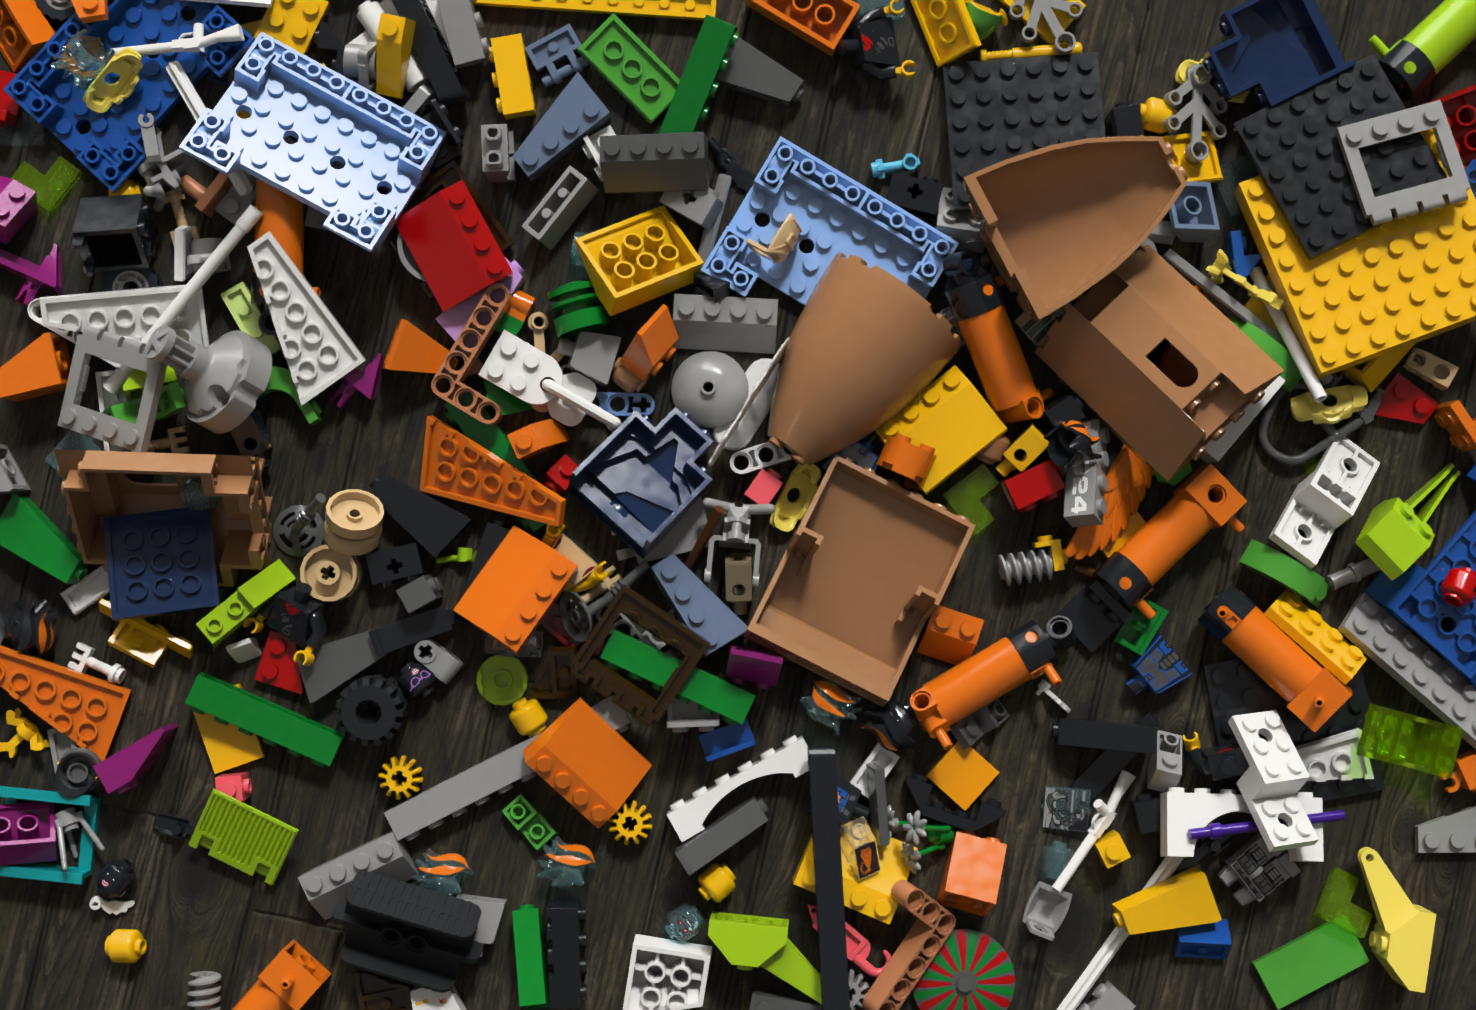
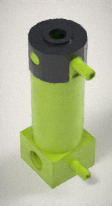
(1428, 47)

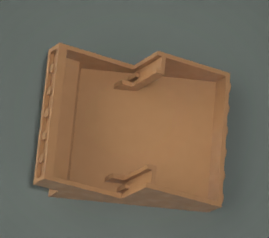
(859, 580)

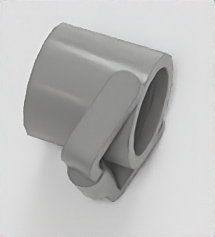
(360, 63)
(200, 252)

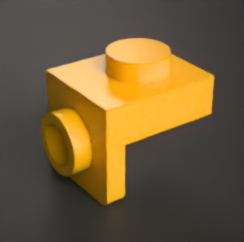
(1056, 550)

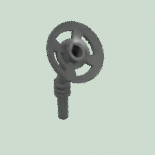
(301, 527)
(582, 614)

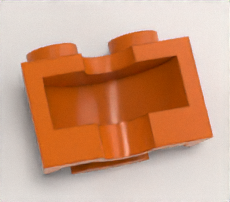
(907, 458)

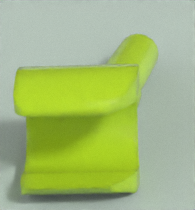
(463, 555)

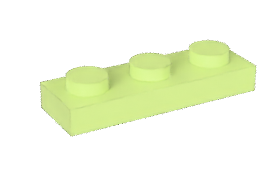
(247, 315)

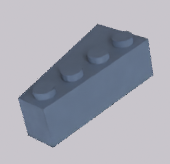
(561, 129)
(696, 603)

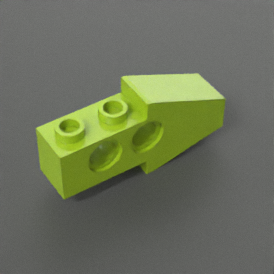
(245, 602)

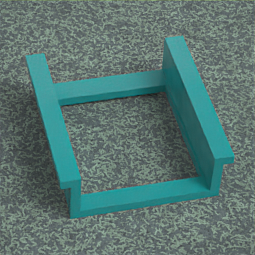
(54, 872)

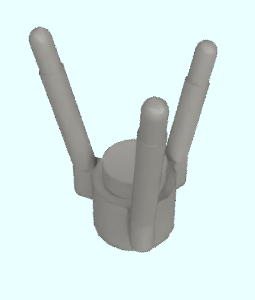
(67, 822)

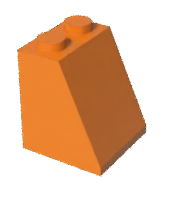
(37, 369)
(972, 873)

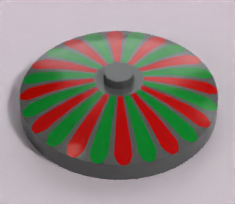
(967, 974)

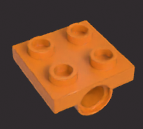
(1458, 424)

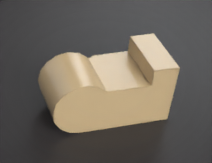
(1430, 368)

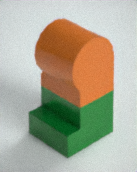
(517, 313)

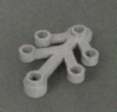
(1045, 8)
(1197, 110)

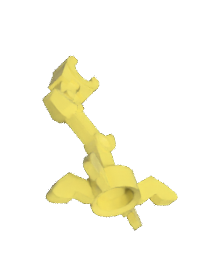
(1222, 267)

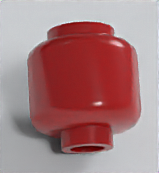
(1459, 587)

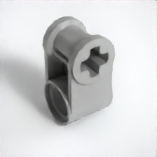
(442, 663)

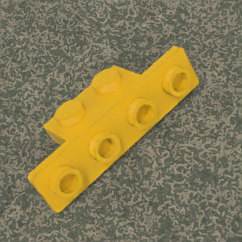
(143, 639)

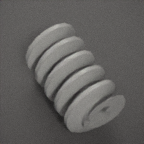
(1025, 566)
(205, 990)

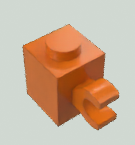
(1464, 772)

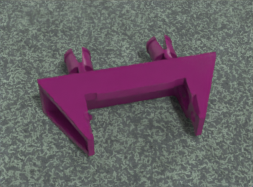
(36, 277)
(364, 381)

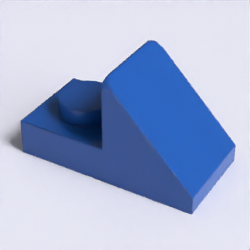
(1235, 250)

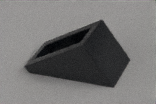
(711, 286)

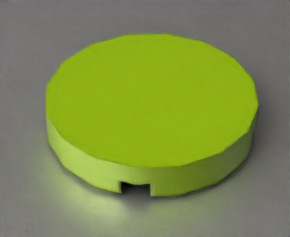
(502, 679)

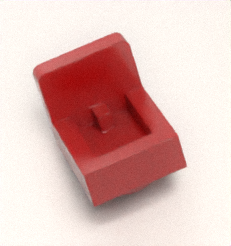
(559, 475)

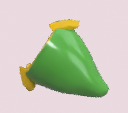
(985, 19)

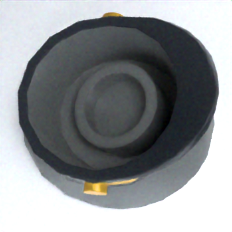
(76, 772)

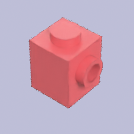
(764, 486)
(235, 785)

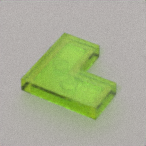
(53, 185)
(966, 494)
(1336, 904)

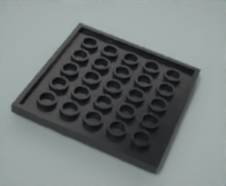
(1016, 108)
(1304, 165)
(1238, 690)

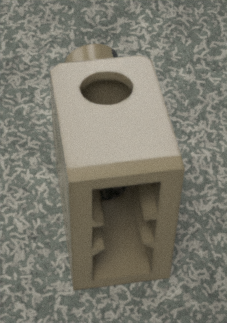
(738, 571)

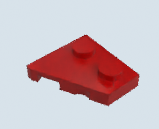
(1405, 402)
(278, 665)

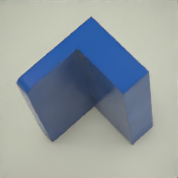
(726, 740)
(1204, 941)

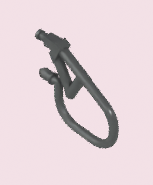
(1334, 435)

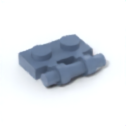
(554, 48)

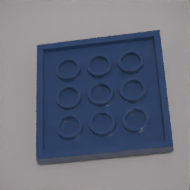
(161, 563)

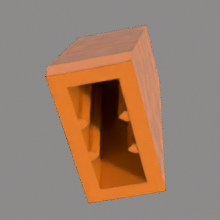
(538, 438)

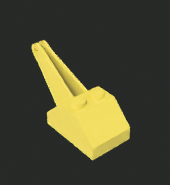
(1402, 929)

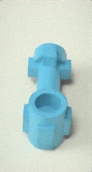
(908, 164)

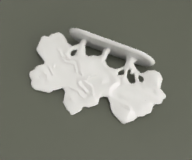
(740, 431)

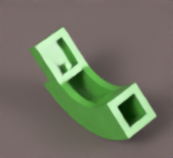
(1274, 350)
(282, 381)
(170, 403)
(1285, 572)

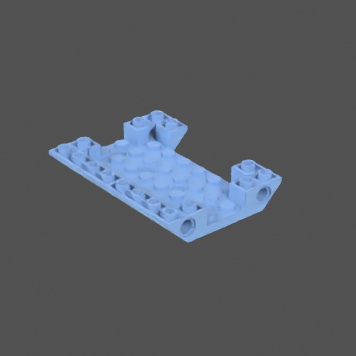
(332, 123)
(835, 217)

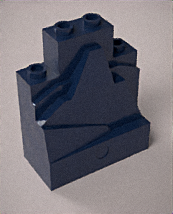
(1274, 49)
(644, 477)

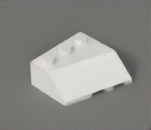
(666, 974)

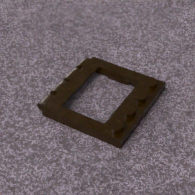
(445, 177)
(660, 625)

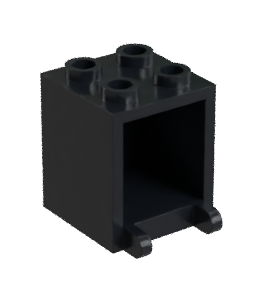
(114, 233)

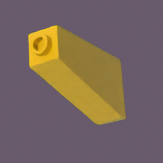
(1169, 904)

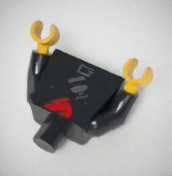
(874, 46)
(296, 617)
(1217, 761)

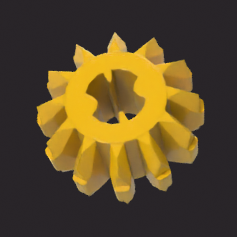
(407, 771)
(639, 826)

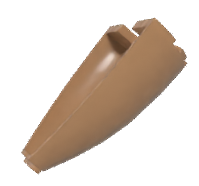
(1071, 213)
(854, 360)

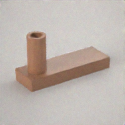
(207, 198)

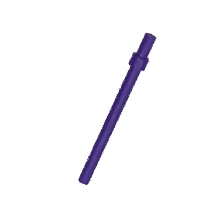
(1217, 831)

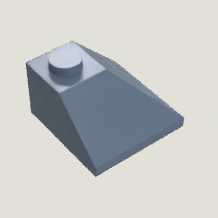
(1194, 213)

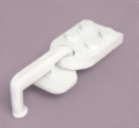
(522, 367)

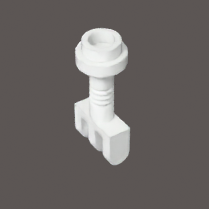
(115, 673)

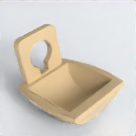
(782, 243)

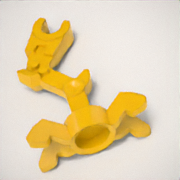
(26, 730)

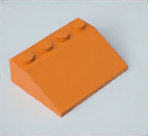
(516, 589)
(587, 762)

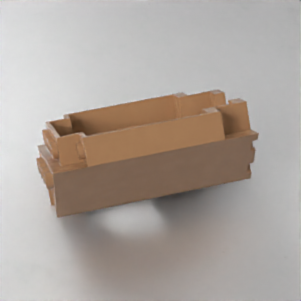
(1103, 360)
(99, 489)

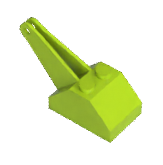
(1397, 536)
(764, 942)

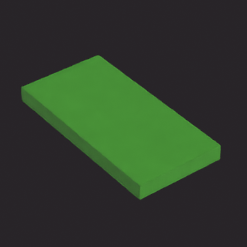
(630, 68)
(1309, 963)

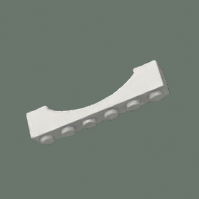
(689, 815)

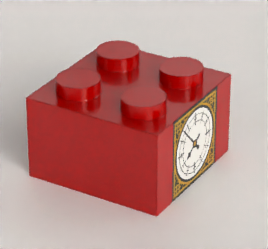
(1031, 485)

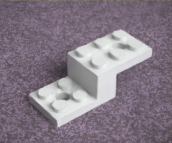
(1324, 501)
(1273, 780)

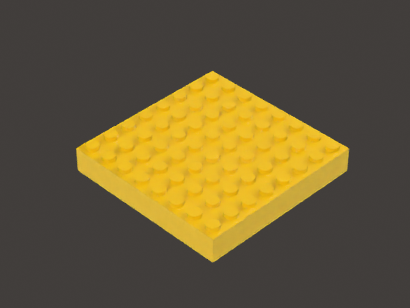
(1375, 290)

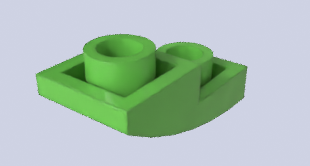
(530, 822)

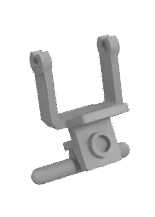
(158, 163)
(736, 531)

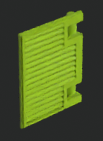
(243, 836)

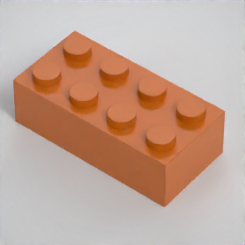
(815, 21)

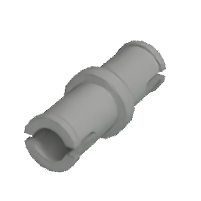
(1352, 573)

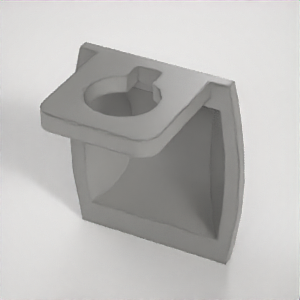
(1046, 910)

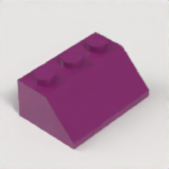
(27, 833)

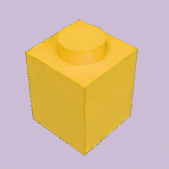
(1111, 849)

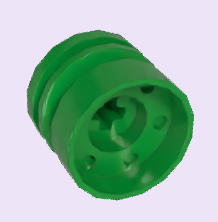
(577, 309)

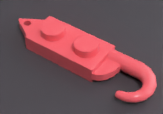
(857, 947)

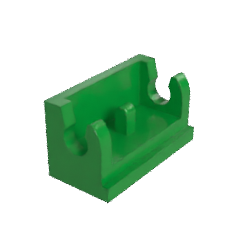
(1140, 631)

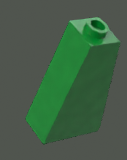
(39, 541)
(531, 958)

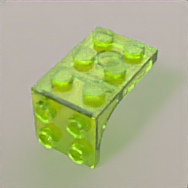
(1409, 741)

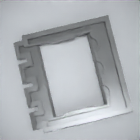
(1396, 125)
(99, 425)

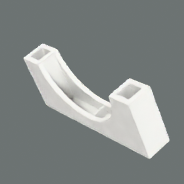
(1196, 810)

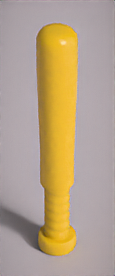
(1031, 51)

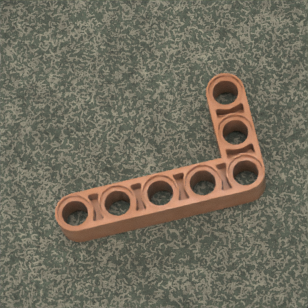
(470, 356)
(915, 951)

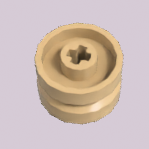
(353, 522)
(316, 570)

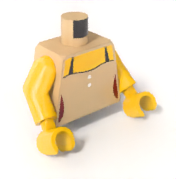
(588, 572)

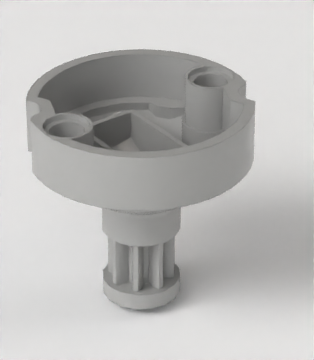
(219, 378)

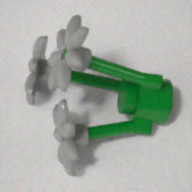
(936, 832)

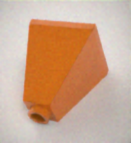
(414, 351)

